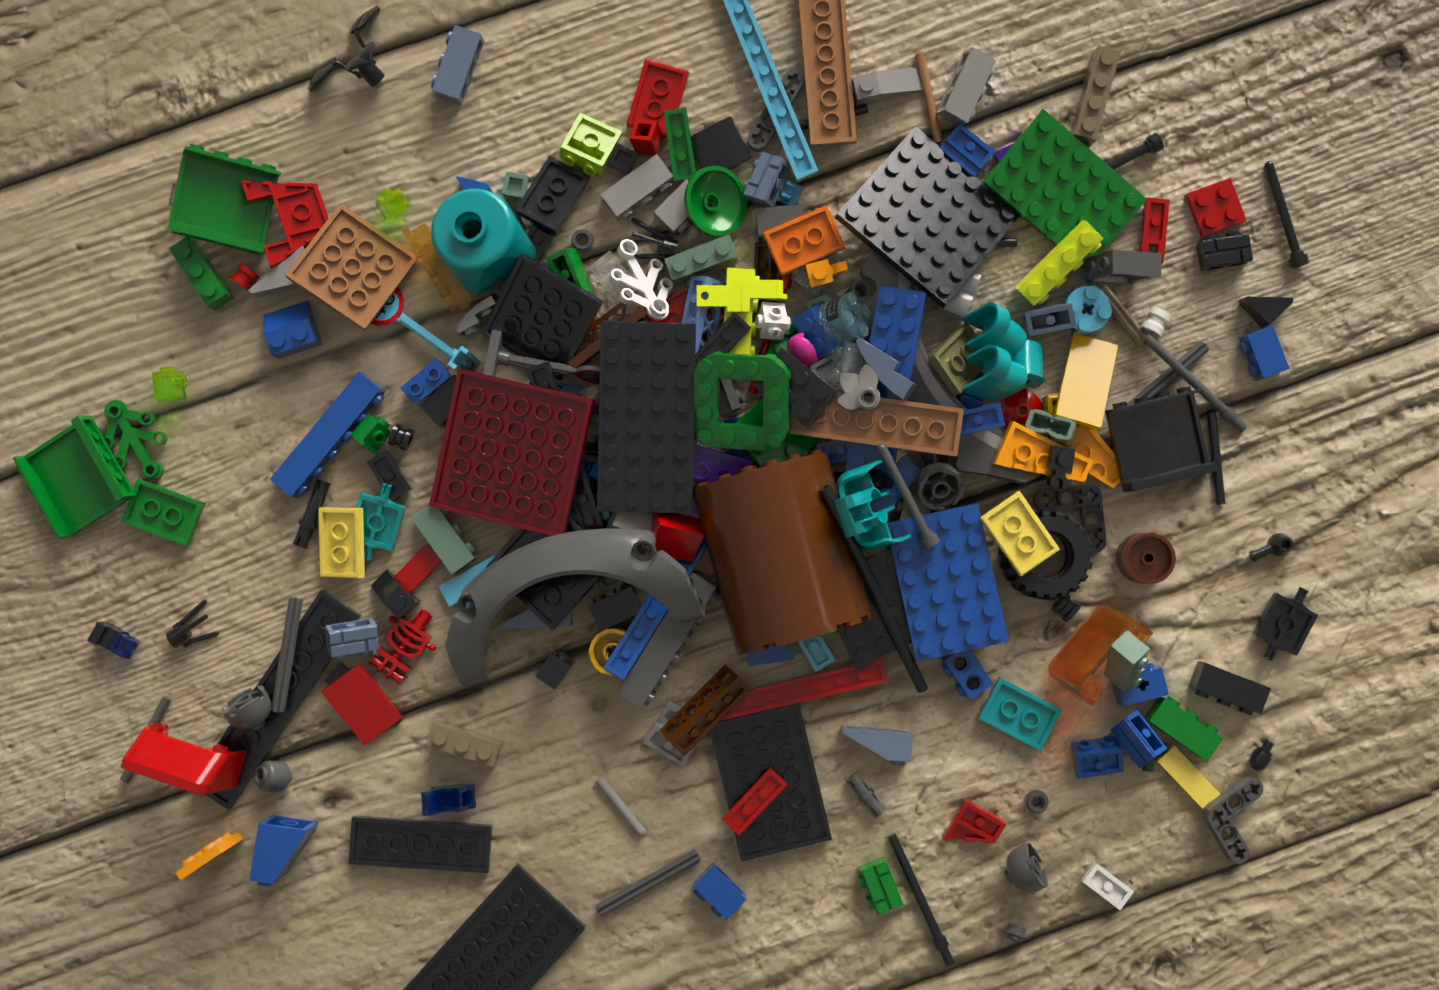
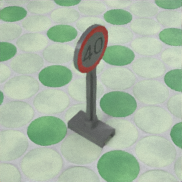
(497, 357)

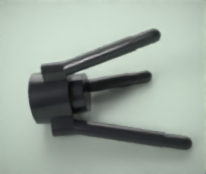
(666, 245)
(181, 633)

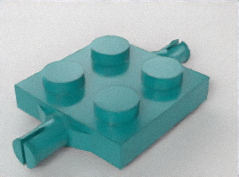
(381, 520)

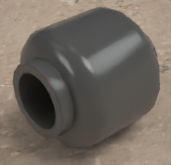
(273, 776)

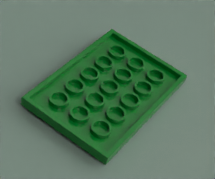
(1061, 182)

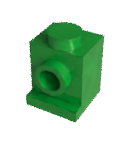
(372, 433)

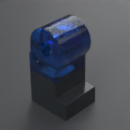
(114, 639)

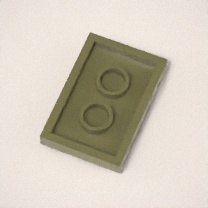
(951, 360)

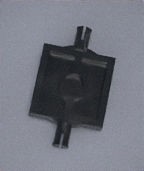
(1285, 624)

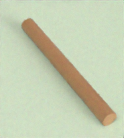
(928, 97)

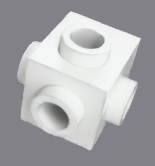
(772, 320)

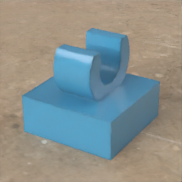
(789, 193)

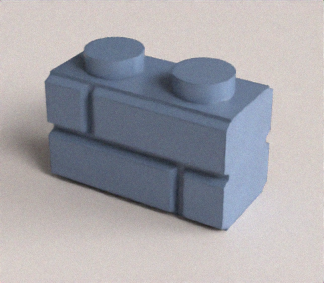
(766, 180)
(351, 638)

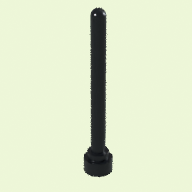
(1151, 145)
(1297, 256)

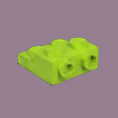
(589, 145)

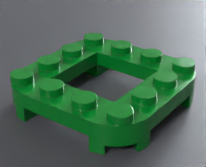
(775, 401)

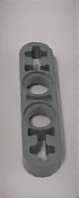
(755, 131)

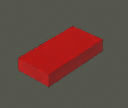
(418, 568)

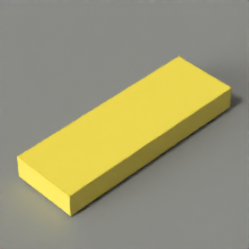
(1187, 776)

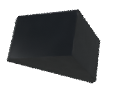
(1265, 309)

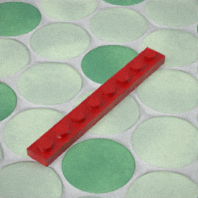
(808, 689)

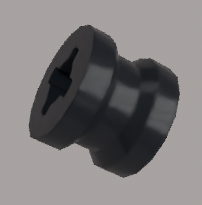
(401, 437)
(1066, 608)

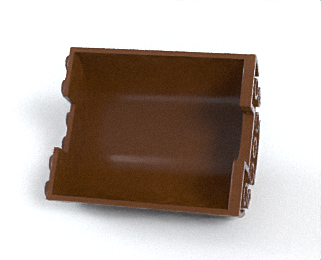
(780, 553)

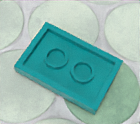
(1019, 713)

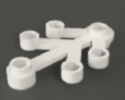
(627, 251)

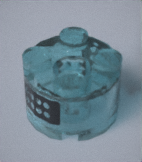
(844, 319)

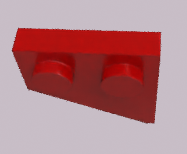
(974, 824)

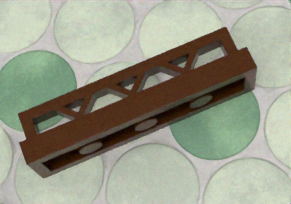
(594, 349)
(707, 712)

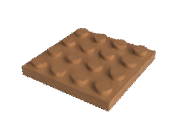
(352, 267)

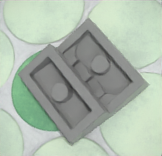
(658, 741)

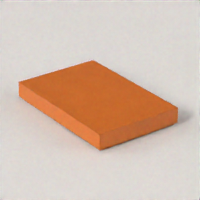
(803, 240)

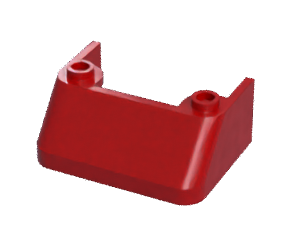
(183, 763)

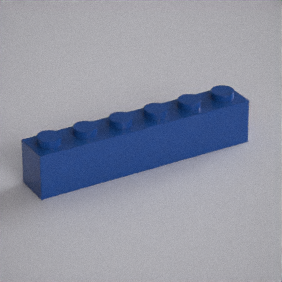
(328, 435)

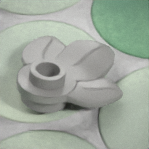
(857, 386)

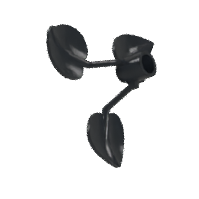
(362, 61)

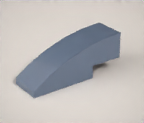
(886, 369)

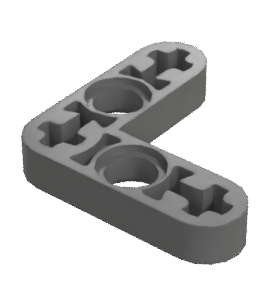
(1225, 813)

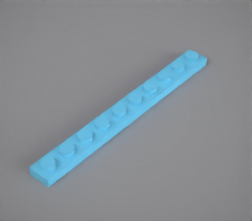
(771, 88)

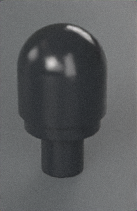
(1261, 756)

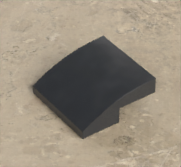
(720, 145)

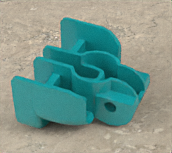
(1003, 353)
(855, 513)

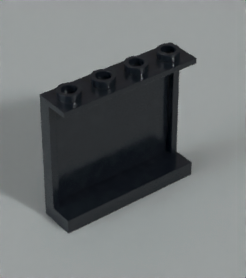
(1158, 440)

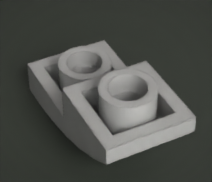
(471, 322)

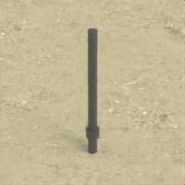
(1225, 412)

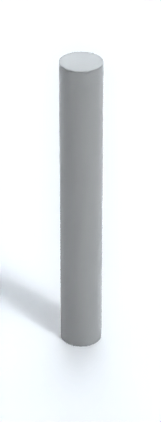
(620, 805)

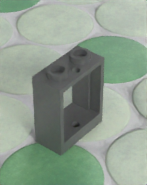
(1123, 267)

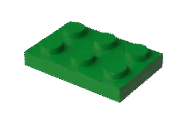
(163, 512)

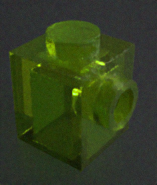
(392, 203)
(169, 384)

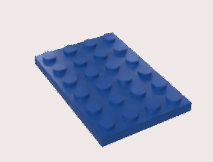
(948, 587)

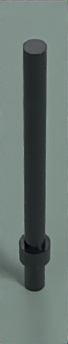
(939, 941)

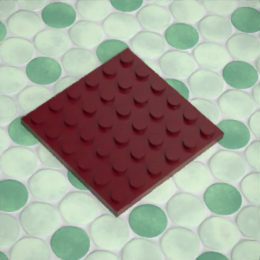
(511, 452)

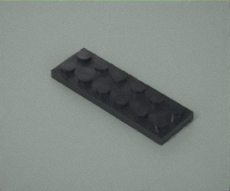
(420, 844)

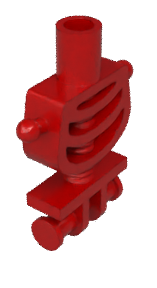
(417, 627)

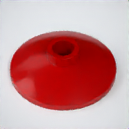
(1011, 404)

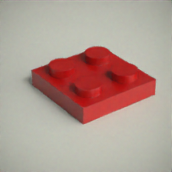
(1215, 207)

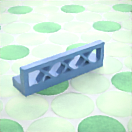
(697, 315)

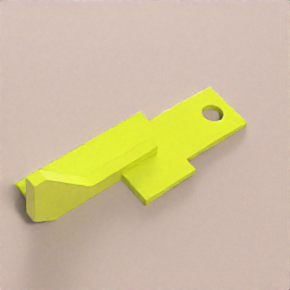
(737, 294)

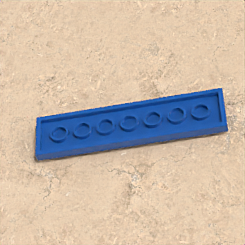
(897, 334)

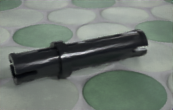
(311, 514)

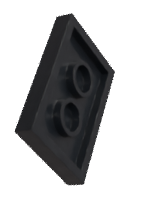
(552, 195)
(807, 391)

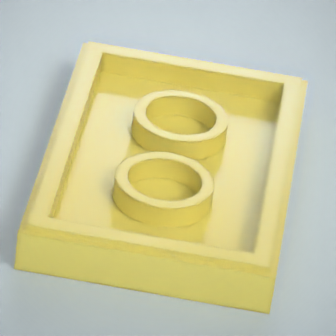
(1019, 533)
(341, 542)

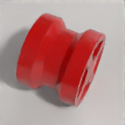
(244, 276)

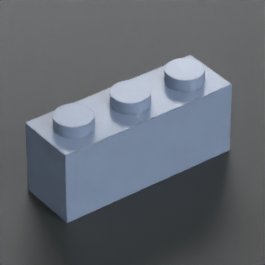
(457, 64)

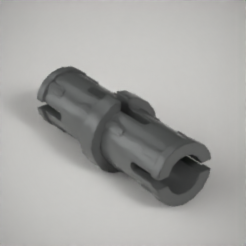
(866, 795)

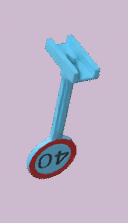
(394, 311)

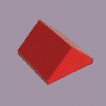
(677, 535)

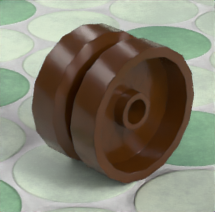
(1159, 557)

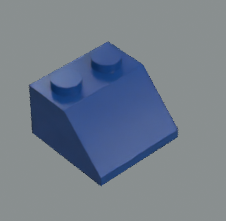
(291, 330)

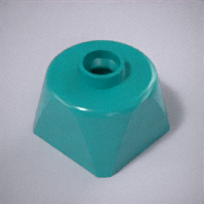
(490, 255)

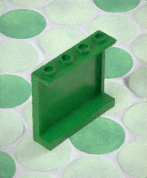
(213, 204)
(75, 478)

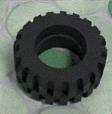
(1074, 568)

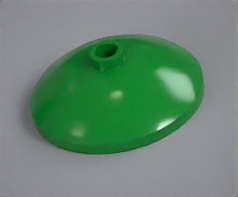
(725, 197)

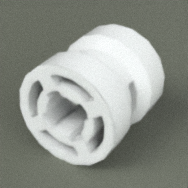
(1156, 322)

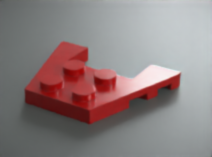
(299, 211)

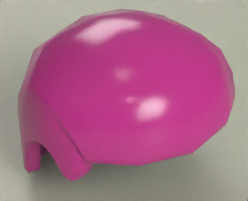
(802, 350)

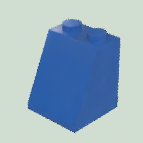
(278, 846)

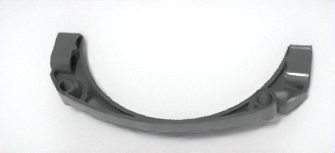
(593, 552)

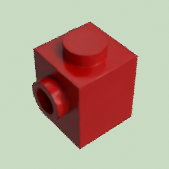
(646, 137)

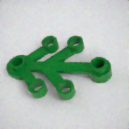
(131, 436)

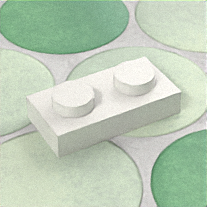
(1107, 885)

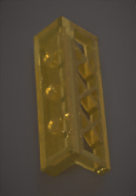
(446, 283)

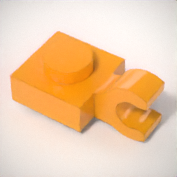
(822, 273)

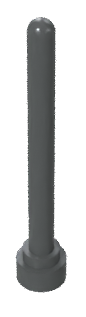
(927, 537)

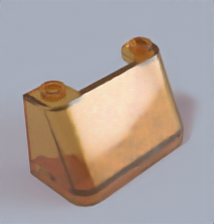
(1088, 650)

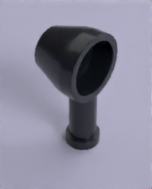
(1273, 547)

